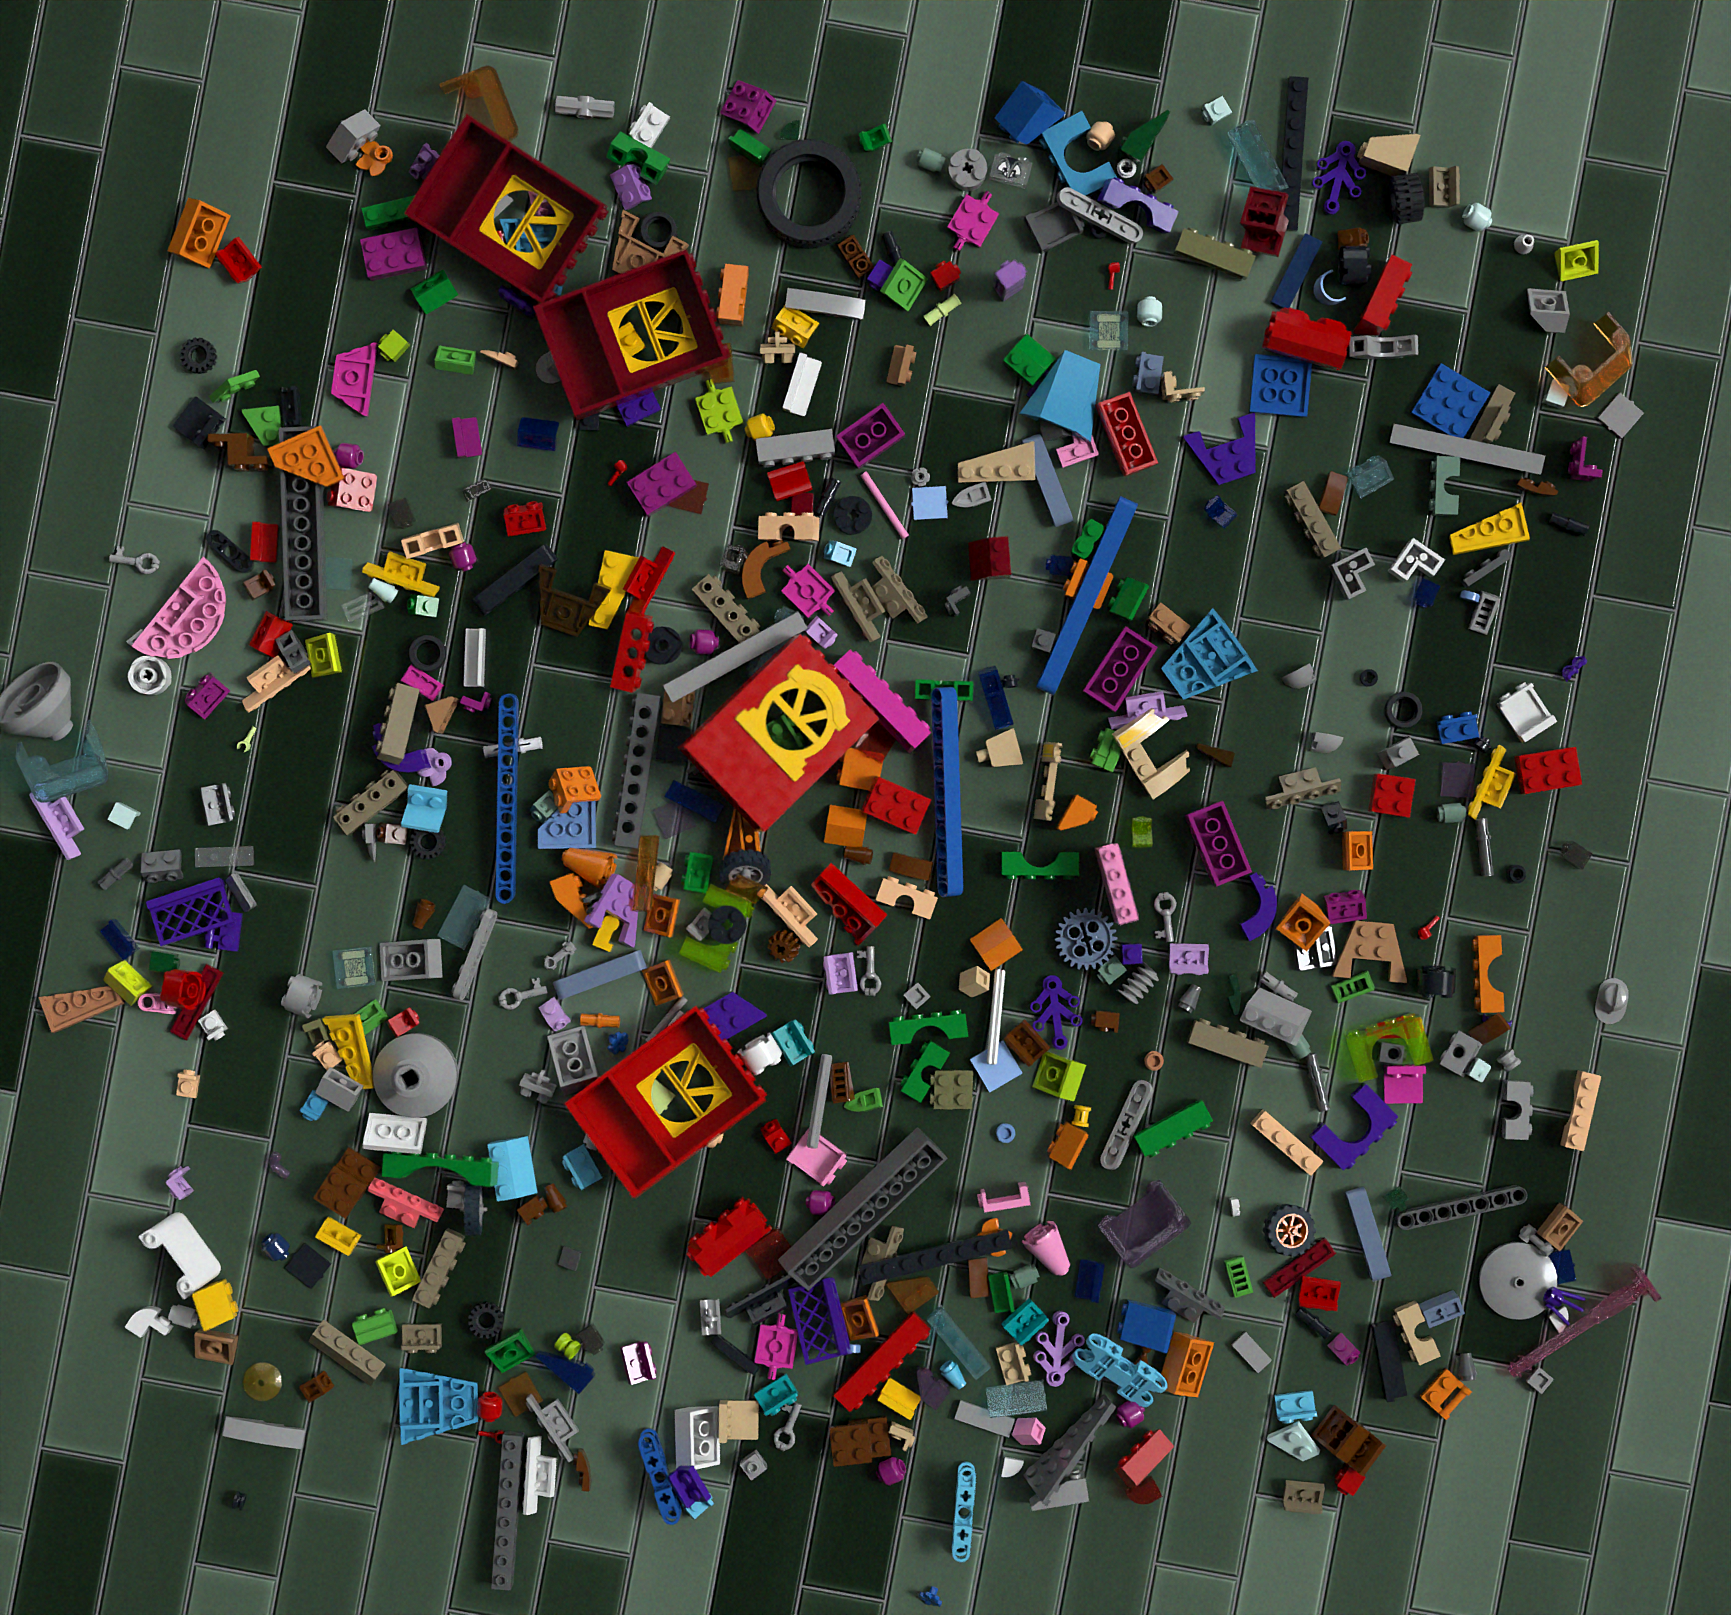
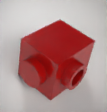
(945, 275)
(1348, 1480)

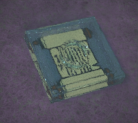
(1108, 330)
(354, 967)

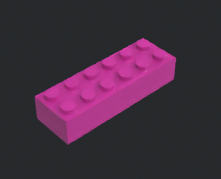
(892, 713)

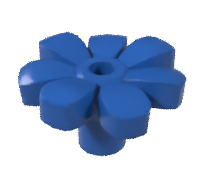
(617, 1042)
(930, 1597)

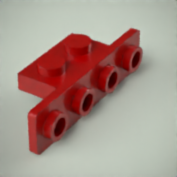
(646, 579)

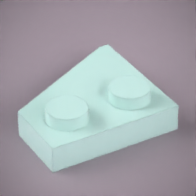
(1295, 1441)

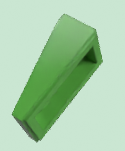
(1370, 987)
(1235, 1261)

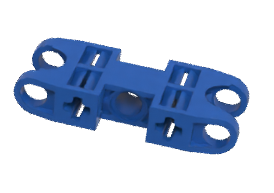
(664, 1502)

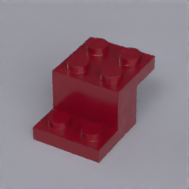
(1264, 221)

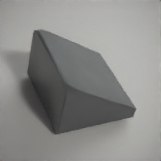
(570, 1258)

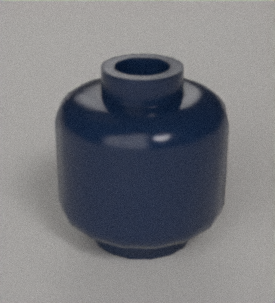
(275, 1247)

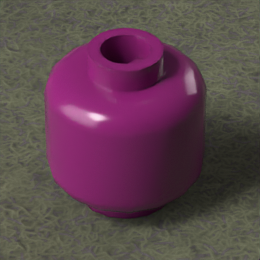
(349, 455)
(462, 556)
(703, 641)
(820, 1202)
(1130, 1414)
(891, 1471)

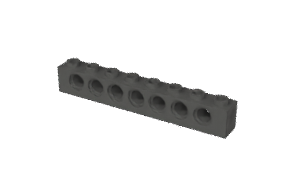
(652, 703)
(507, 1510)

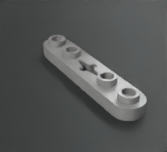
(1111, 221)
(474, 956)
(1135, 1107)

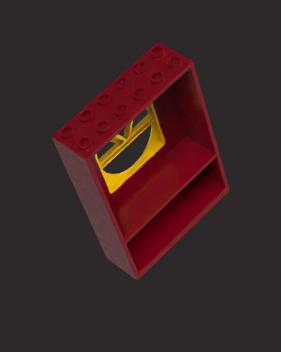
(468, 184)
(586, 342)

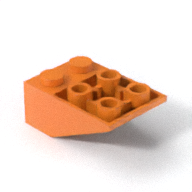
(570, 895)

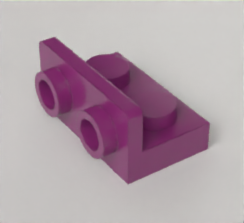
(206, 695)
(1345, 906)

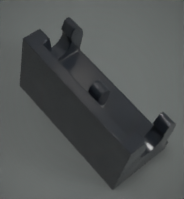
(291, 407)

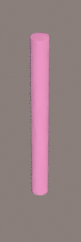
(884, 505)

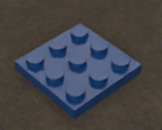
(1280, 386)
(1450, 402)

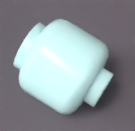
(1477, 217)
(1149, 311)

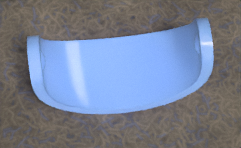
(1320, 294)

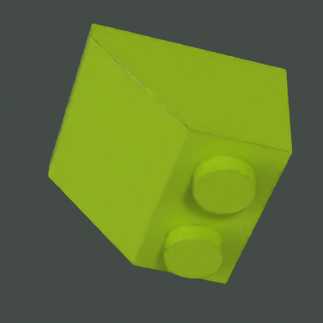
(1059, 1076)

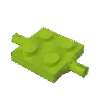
(719, 411)

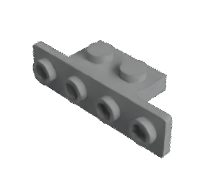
(557, 1423)

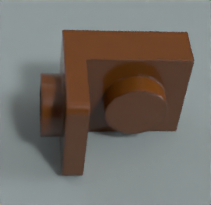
(316, 1386)

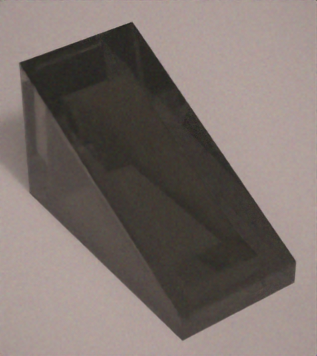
(476, 490)

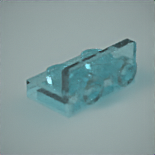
(1370, 475)

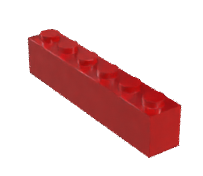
(881, 1361)

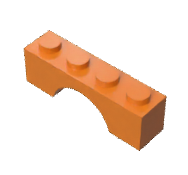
(1486, 949)

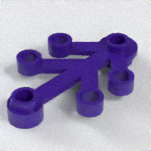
(1339, 174)
(1055, 1009)

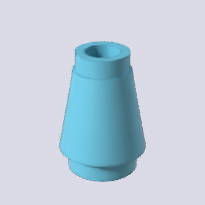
(953, 1374)

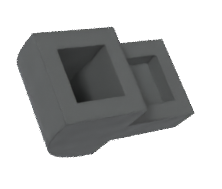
(293, 651)

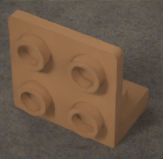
(1167, 623)

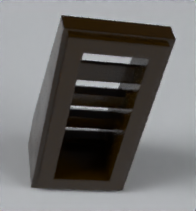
(1222, 756)

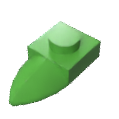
(865, 1101)

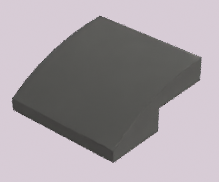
(1319, 955)

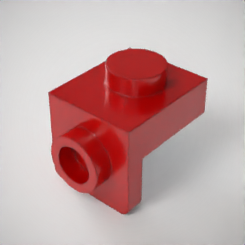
(403, 1022)
(775, 1135)

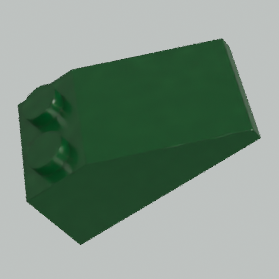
(1141, 139)

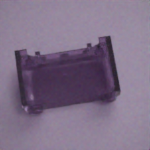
(1145, 1225)

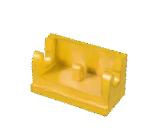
(338, 1236)

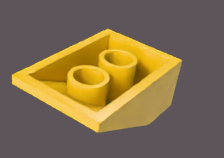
(215, 1304)

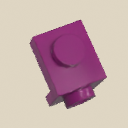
(471, 704)
(1344, 1349)

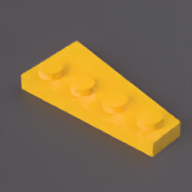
(1499, 530)
(614, 574)
(352, 1046)

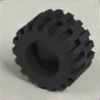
(1406, 198)

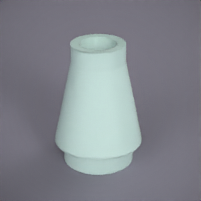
(383, 590)

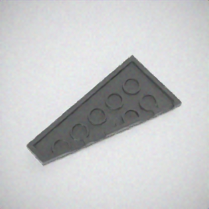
(1063, 1456)

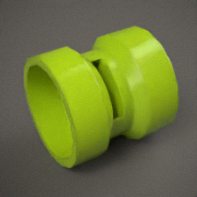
(567, 1346)

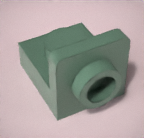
(543, 807)
(1110, 970)

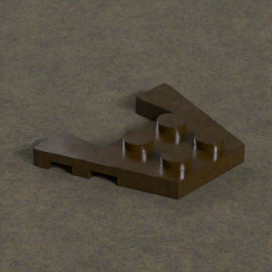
(565, 610)

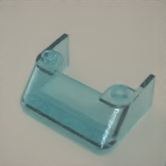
(66, 776)

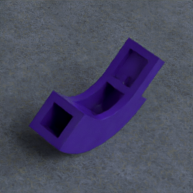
(412, 762)
(1266, 910)

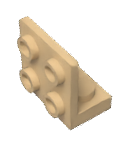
(1168, 384)
(738, 1420)

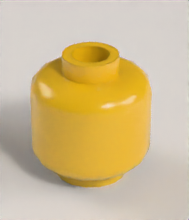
(759, 427)

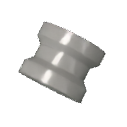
(1508, 1060)

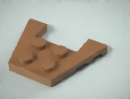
(633, 253)
(1371, 942)

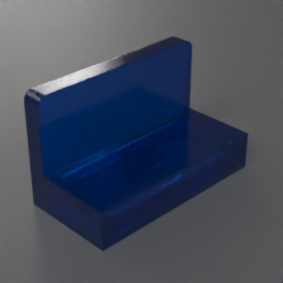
(537, 434)
(119, 939)
(1089, 1280)

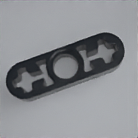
(216, 546)
(735, 1354)

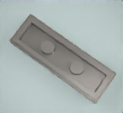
(980, 1418)

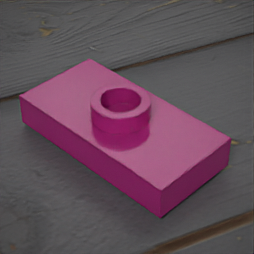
(418, 679)

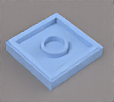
(997, 1074)

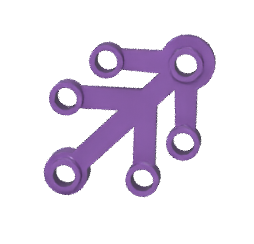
(1057, 1352)

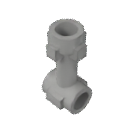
(551, 962)
(1528, 1233)

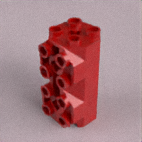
(1306, 340)
(728, 1237)

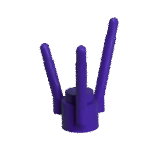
(1553, 1297)

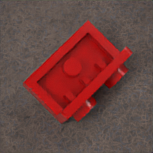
(238, 261)
(1319, 1293)

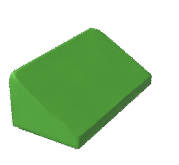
(455, 360)
(372, 1016)

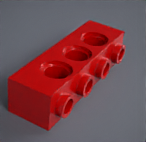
(620, 678)

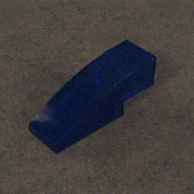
(995, 697)

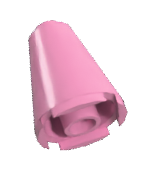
(1048, 1248)

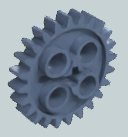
(1102, 933)

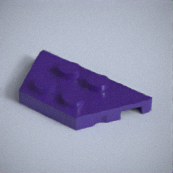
(733, 1014)

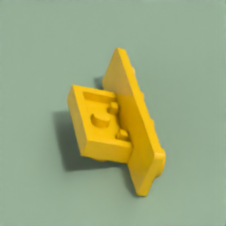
(402, 572)
(1494, 785)

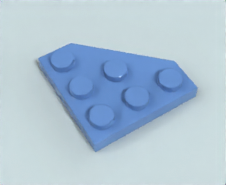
(570, 829)

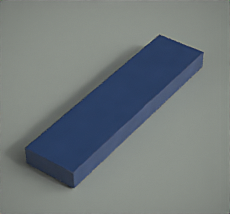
(1296, 271)

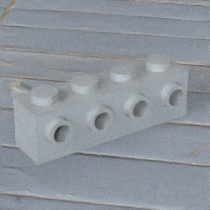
(795, 447)

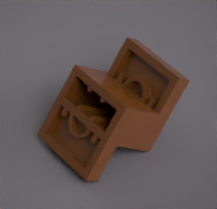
(241, 451)
(347, 1182)
(1348, 1440)
(860, 1441)

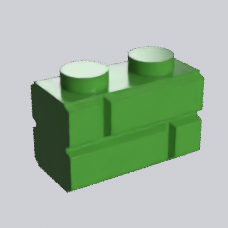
(1107, 752)
(374, 1326)

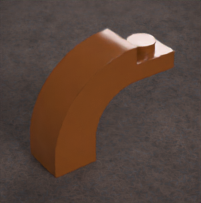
(752, 568)

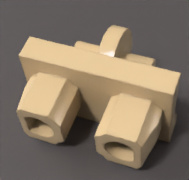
(768, 350)

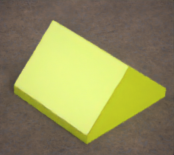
(1577, 260)
(323, 655)
(126, 982)
(398, 1271)

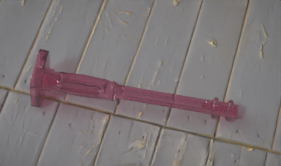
(1605, 1309)

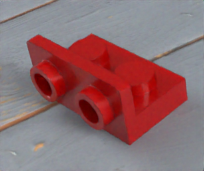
(524, 518)

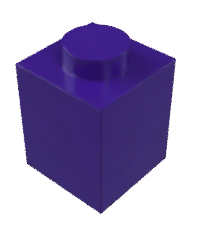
(879, 275)
(1131, 953)

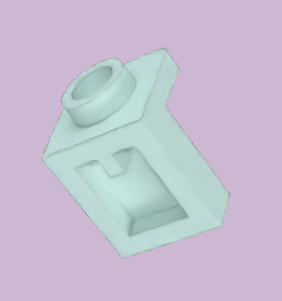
(1216, 110)
(1478, 1069)

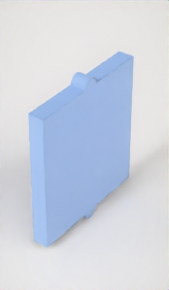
(929, 503)

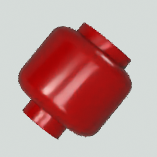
(489, 1406)

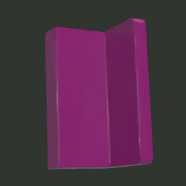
(467, 437)

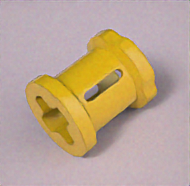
(1081, 1120)

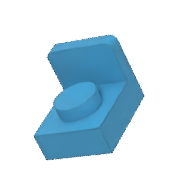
(314, 1106)

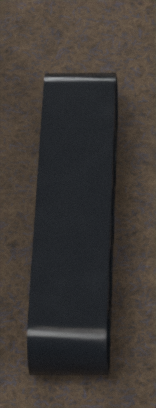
(514, 580)

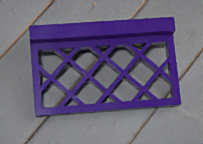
(190, 895)
(836, 1321)

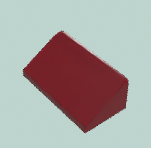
(801, 504)

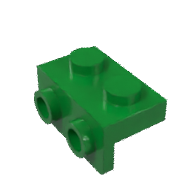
(698, 872)

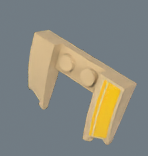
(1129, 740)
(1044, 807)

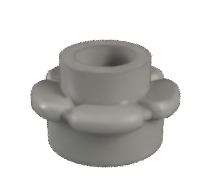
(916, 480)

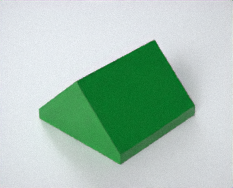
(510, 1351)

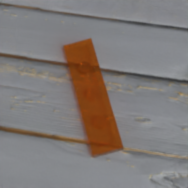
(645, 873)

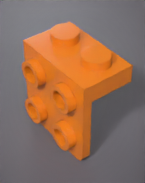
(1072, 586)
(858, 770)
(572, 786)

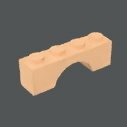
(1578, 1125)
(1286, 1142)

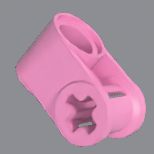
(157, 1006)

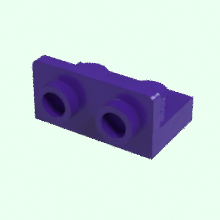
(639, 408)
(688, 1485)

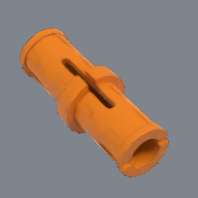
(599, 1020)

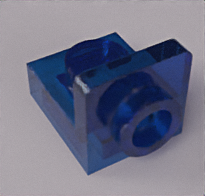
(1059, 565)
(1426, 593)

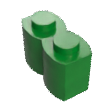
(1089, 535)

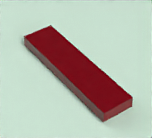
(187, 1018)
(1299, 1267)

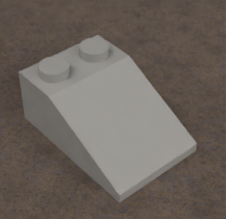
(411, 960)
(573, 1059)
(1072, 1491)

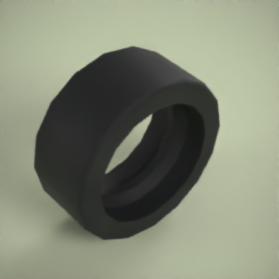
(648, 220)
(413, 653)
(1417, 707)

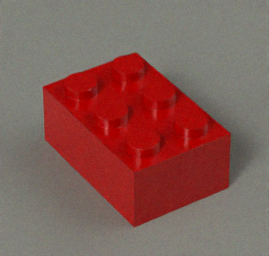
(1548, 770)
(895, 805)

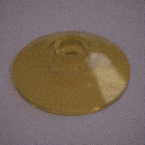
(270, 1376)

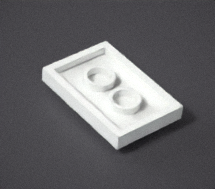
(394, 1133)

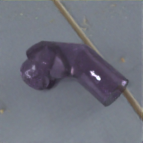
(276, 1167)

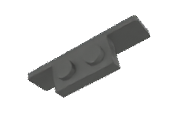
(1186, 1299)

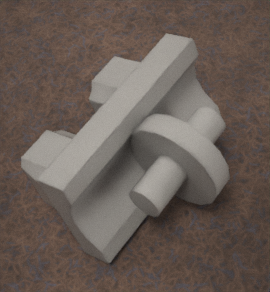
(539, 1084)
(710, 1316)

